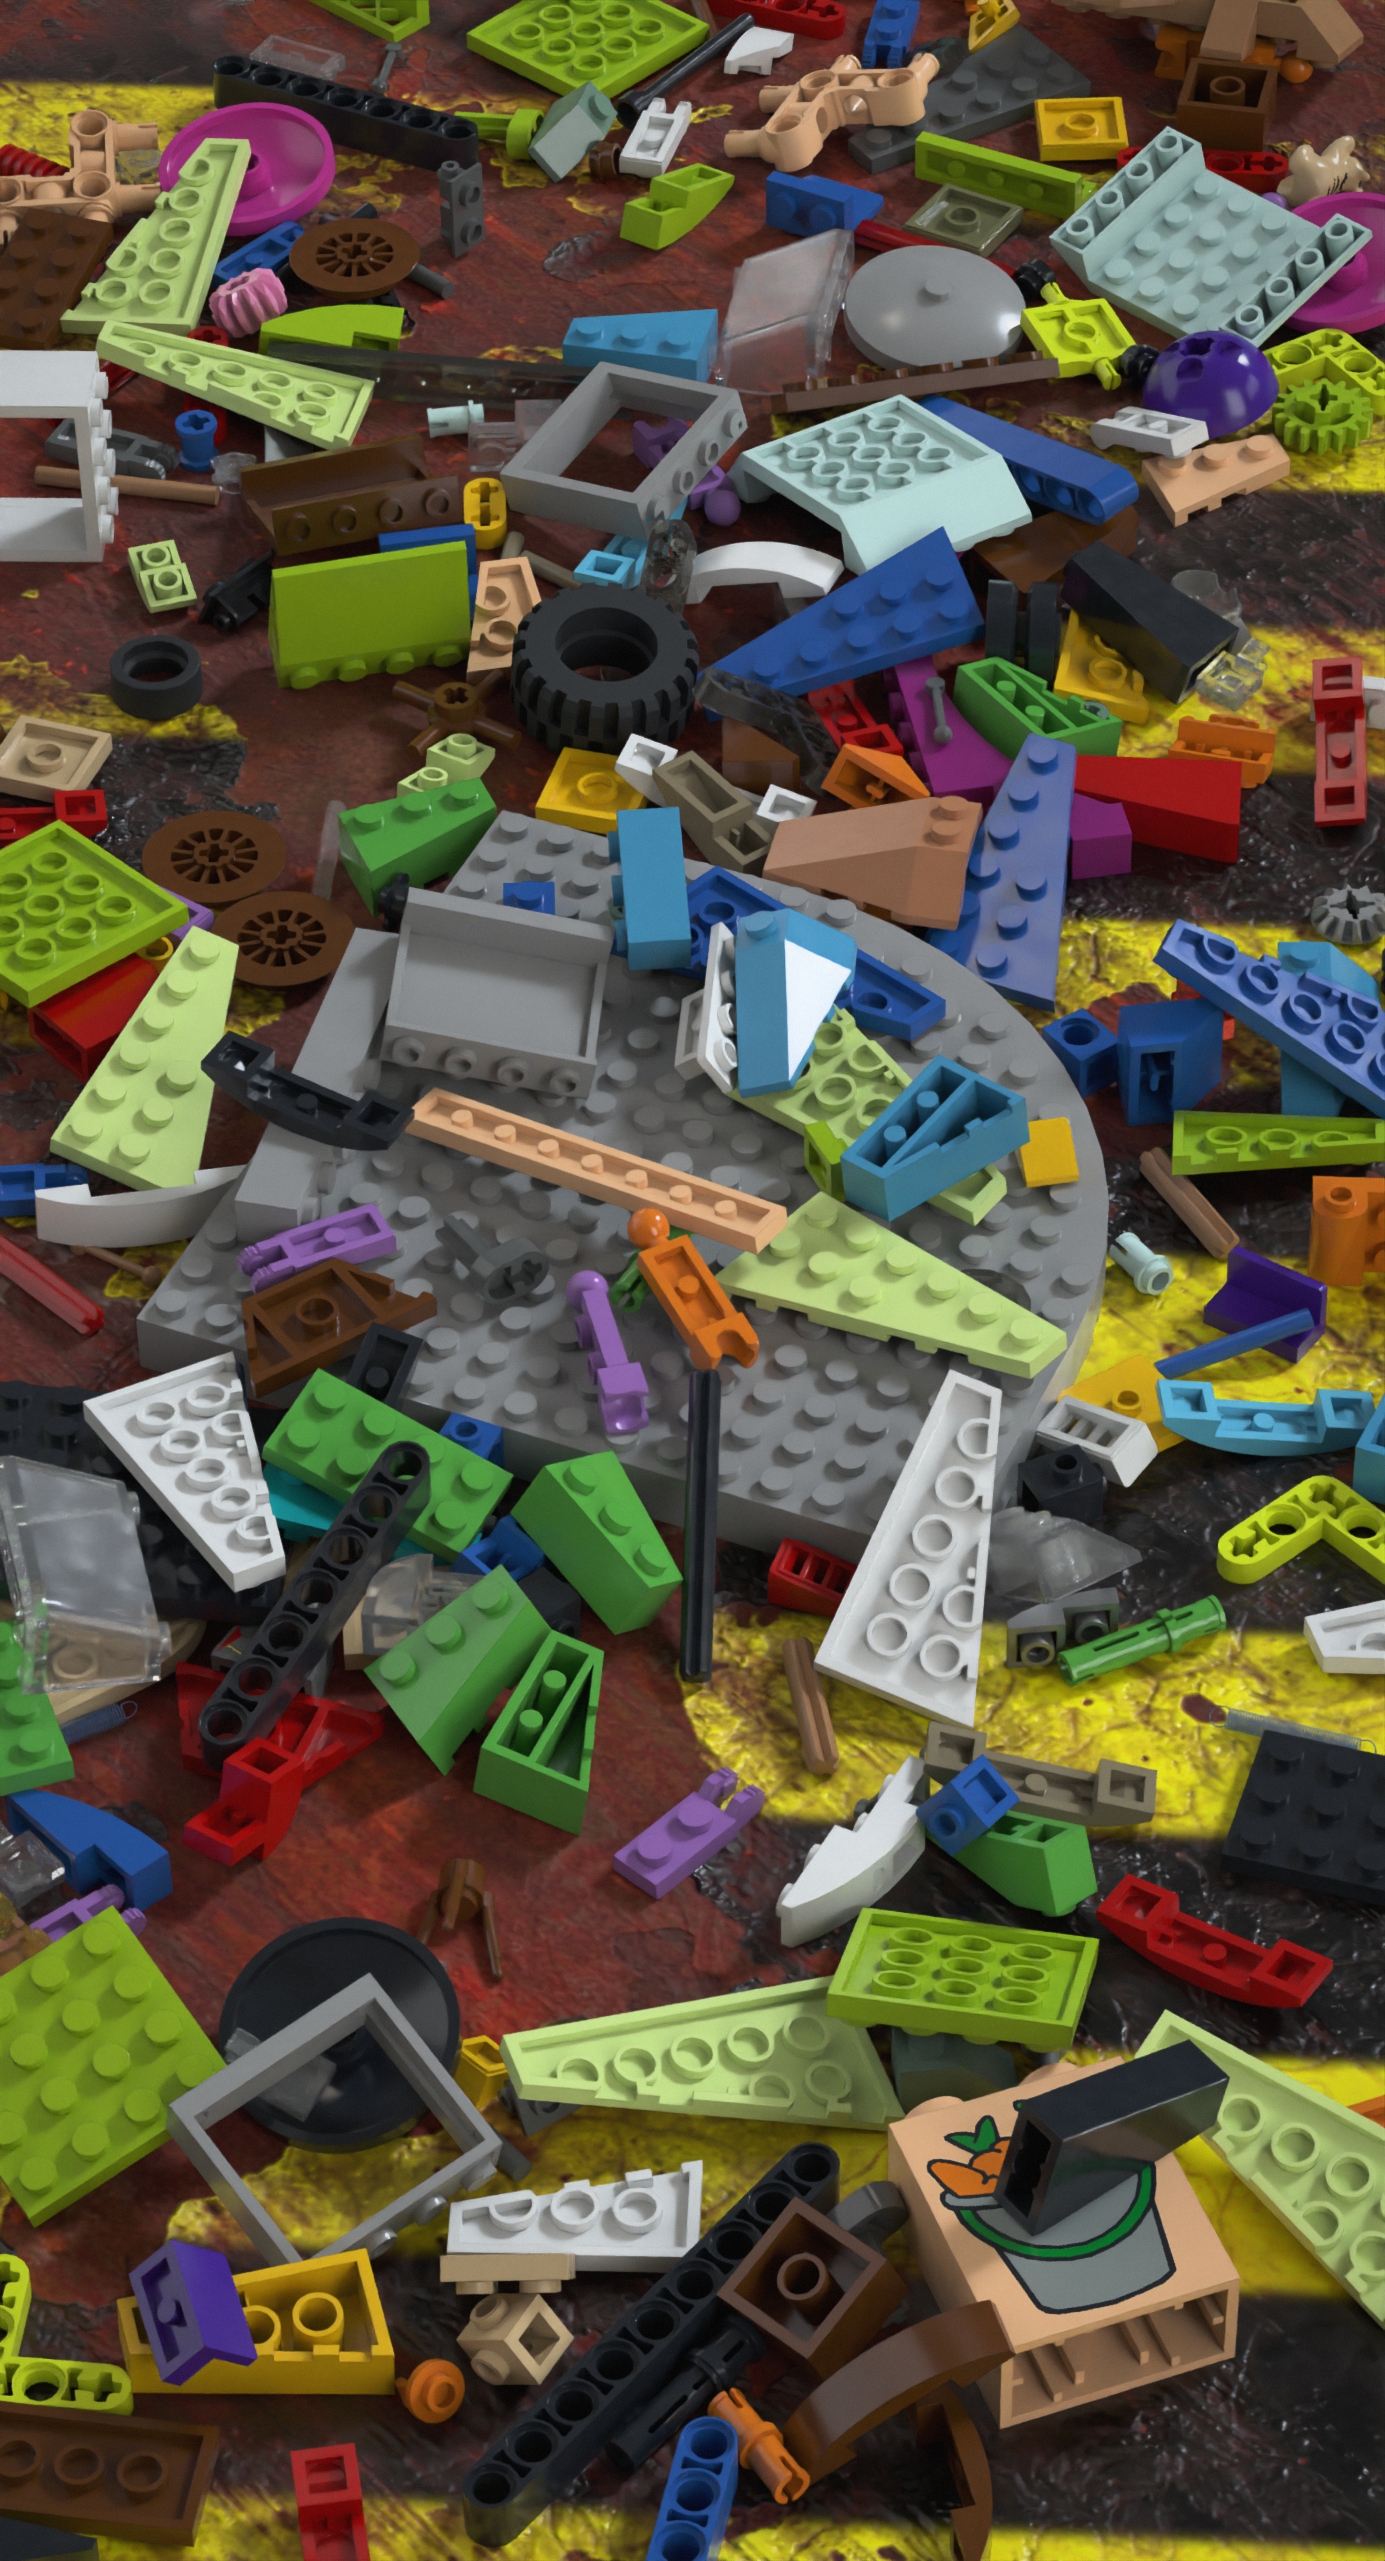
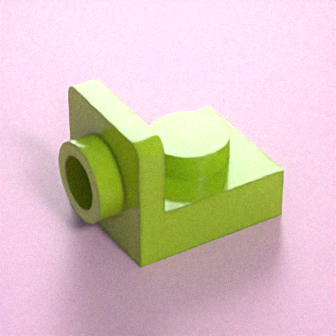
(822, 1159)

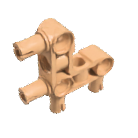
(828, 100)
(91, 184)

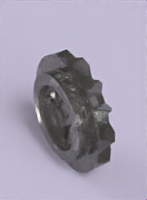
(948, 51)

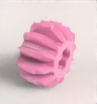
(248, 302)

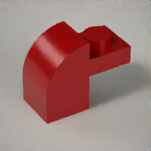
(254, 1805)

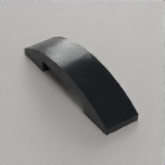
(299, 1105)

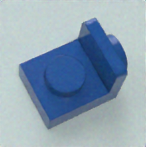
(967, 1805)

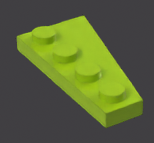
(1253, 1141)

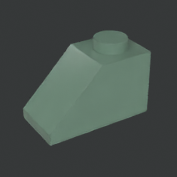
(572, 130)
(946, 2067)

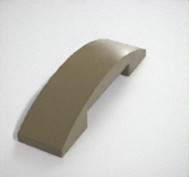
(1109, 1797)

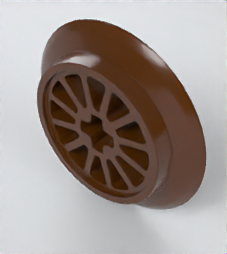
(354, 257)
(215, 857)
(285, 939)

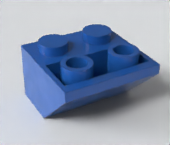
(1167, 1057)

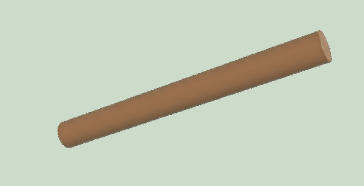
(133, 485)

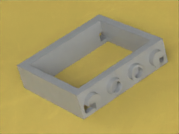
(533, 474)
(288, 2050)

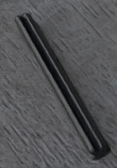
(700, 1526)

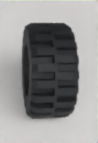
(611, 630)

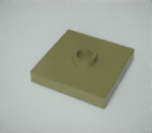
(965, 220)

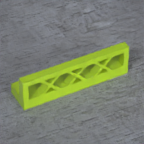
(411, 13)
(1001, 175)

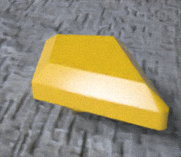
(990, 22)

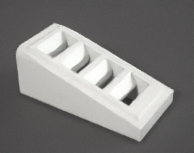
(1124, 1455)

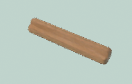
(1188, 1203)
(810, 1707)

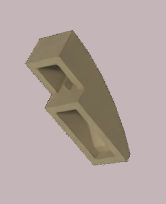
(714, 814)

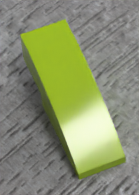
(674, 205)
(338, 326)

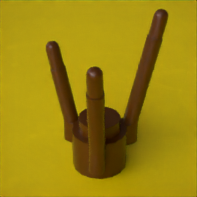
(459, 1897)

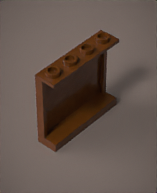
(347, 495)

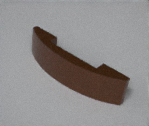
(889, 2378)
(944, 2419)

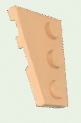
(1214, 473)
(502, 599)

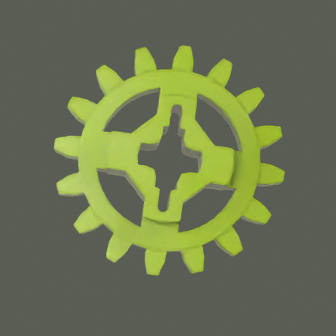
(1322, 416)

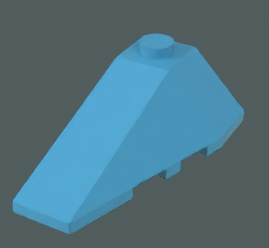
(784, 991)
(1300, 1087)

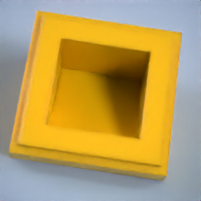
(1049, 1154)
(480, 2070)

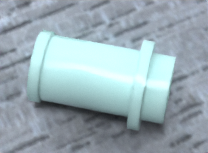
(454, 419)
(1150, 1271)

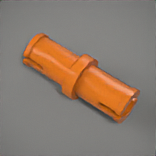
(761, 2447)

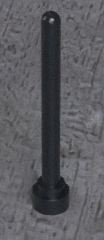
(634, 102)

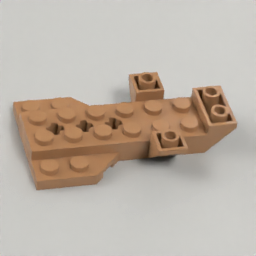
(1320, 27)

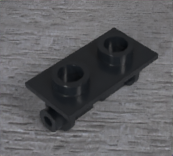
(229, 600)

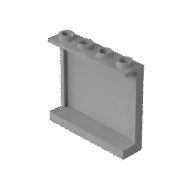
(497, 993)

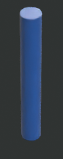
(1235, 1344)

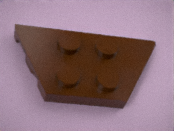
(321, 1320)

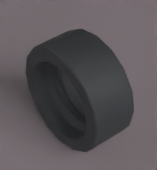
(154, 655)

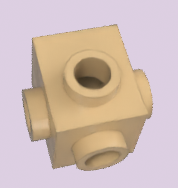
(514, 2339)

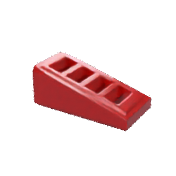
(794, 1578)

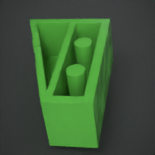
(1011, 702)
(600, 1539)
(545, 1736)

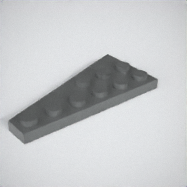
(976, 98)

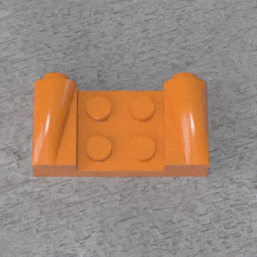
(1346, 1229)

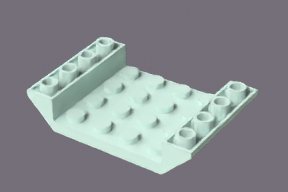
(1199, 248)
(887, 480)

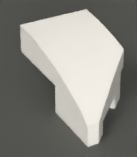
(757, 49)

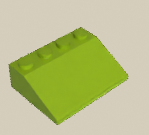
(370, 615)

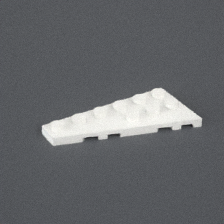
(919, 1590)

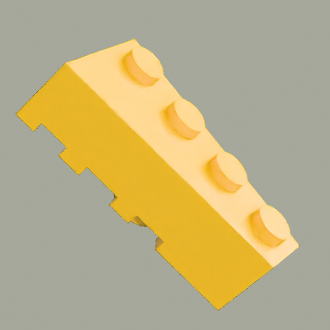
(311, 2327)

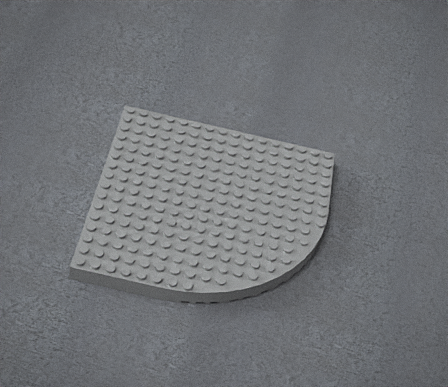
(823, 1412)

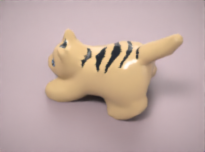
(1324, 174)

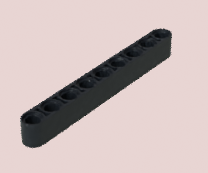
(633, 2358)

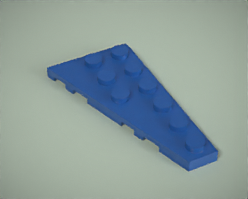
(878, 620)
(1019, 879)

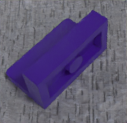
(1264, 1291)
(191, 2311)

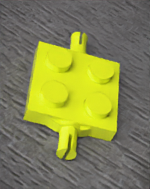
(1079, 333)

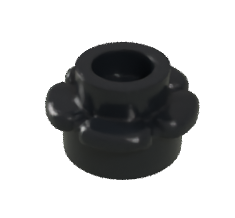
(1032, 278)
(1136, 364)

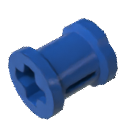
(197, 440)

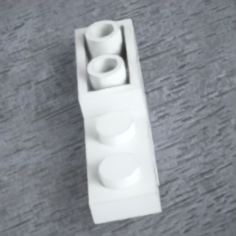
(859, 1864)

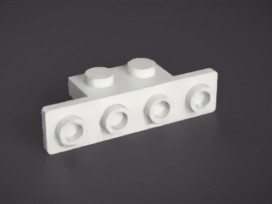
(710, 1018)

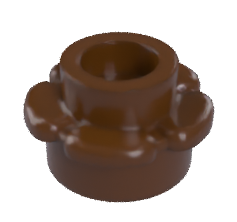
(605, 161)

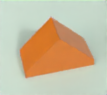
(872, 778)

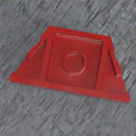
(310, 1727)

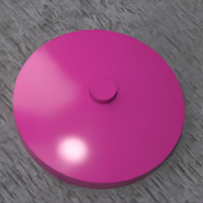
(287, 167)
(1356, 293)

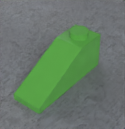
(1032, 1862)

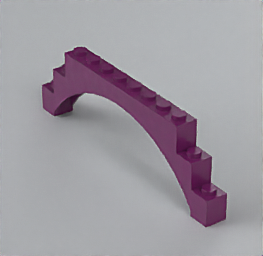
(977, 770)

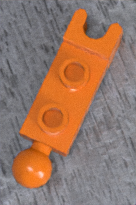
(1182, 43)
(690, 1293)

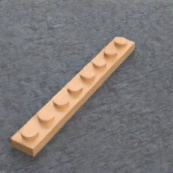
(597, 1170)

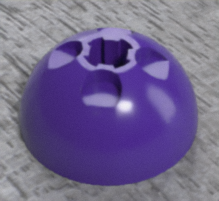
(1213, 381)

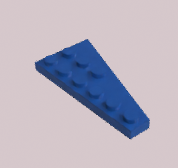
(876, 998)
(1306, 1016)

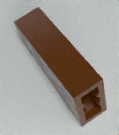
(1042, 549)

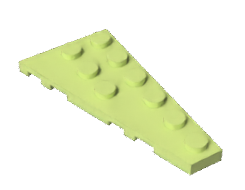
(168, 261)
(282, 394)
(849, 1087)
(149, 1099)
(880, 1285)
(720, 2056)
(1301, 2157)

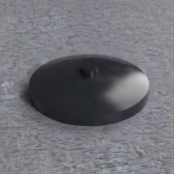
(368, 2095)

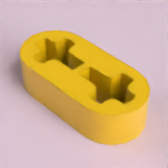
(487, 512)

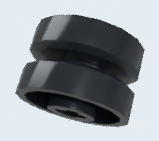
(1022, 633)

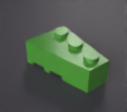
(415, 835)
(459, 1664)

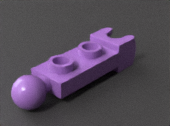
(712, 492)
(619, 1383)

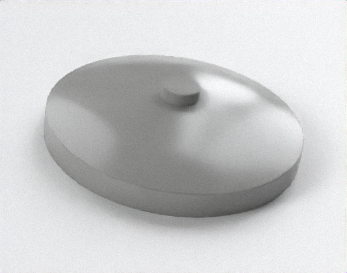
(932, 308)

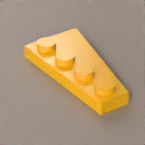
(1099, 673)

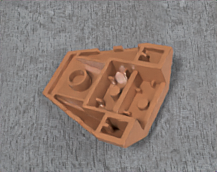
(884, 855)

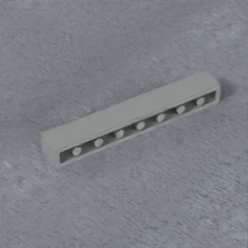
(341, 1054)

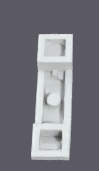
(794, 567)
(643, 755)
(131, 1218)

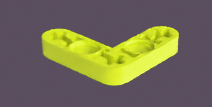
(1333, 355)
(1312, 1523)
(24, 2371)

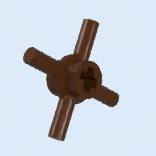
(455, 710)

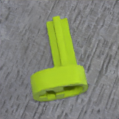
(515, 129)

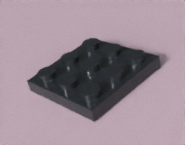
(1312, 1819)

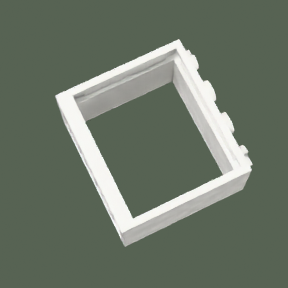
(61, 387)

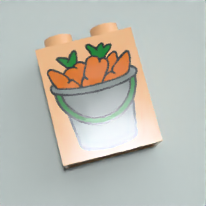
(1090, 2304)

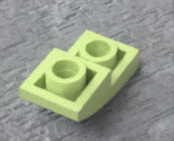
(161, 576)
(447, 762)

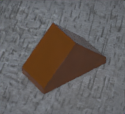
(756, 761)

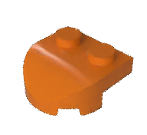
(1227, 740)

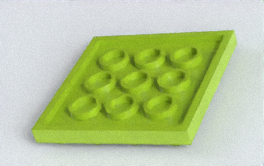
(587, 41)
(72, 912)
(963, 1979)
(89, 2064)

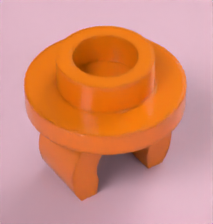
(432, 2390)

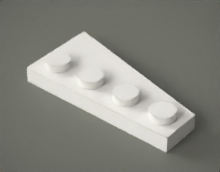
(609, 2227)

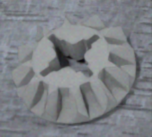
(1334, 922)

